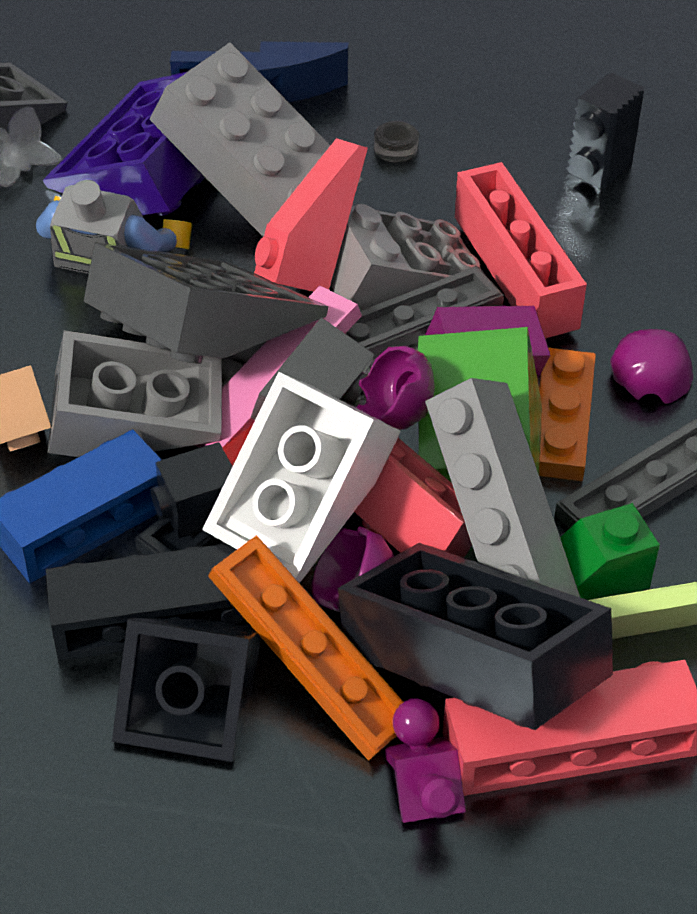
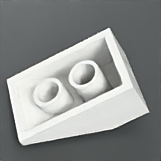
(300, 474)

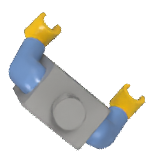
(92, 216)

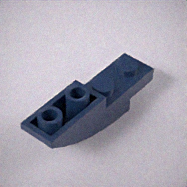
(292, 68)

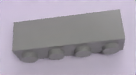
(498, 483)

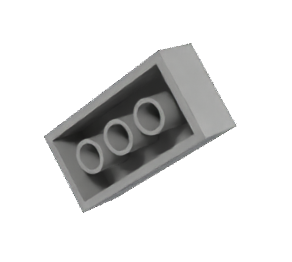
(239, 134)

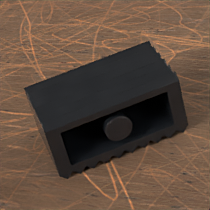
(605, 130)

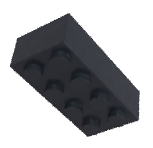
(478, 633)

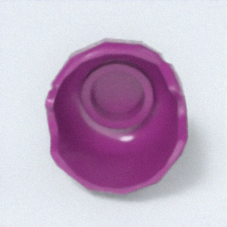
(653, 364)
(398, 387)
(345, 559)

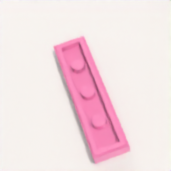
(244, 387)

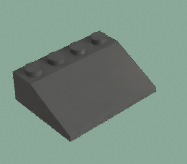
(192, 302)

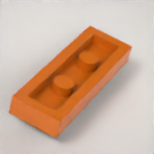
(565, 416)

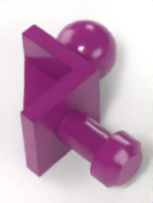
(424, 766)

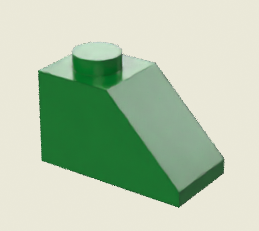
(611, 553)

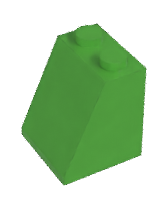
(484, 355)

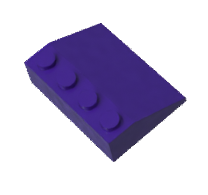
(131, 155)

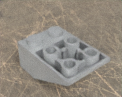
(395, 255)

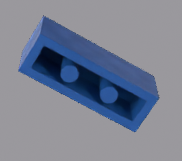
(78, 505)

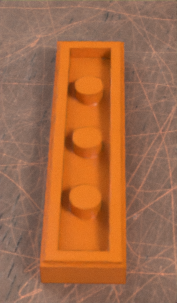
(309, 645)

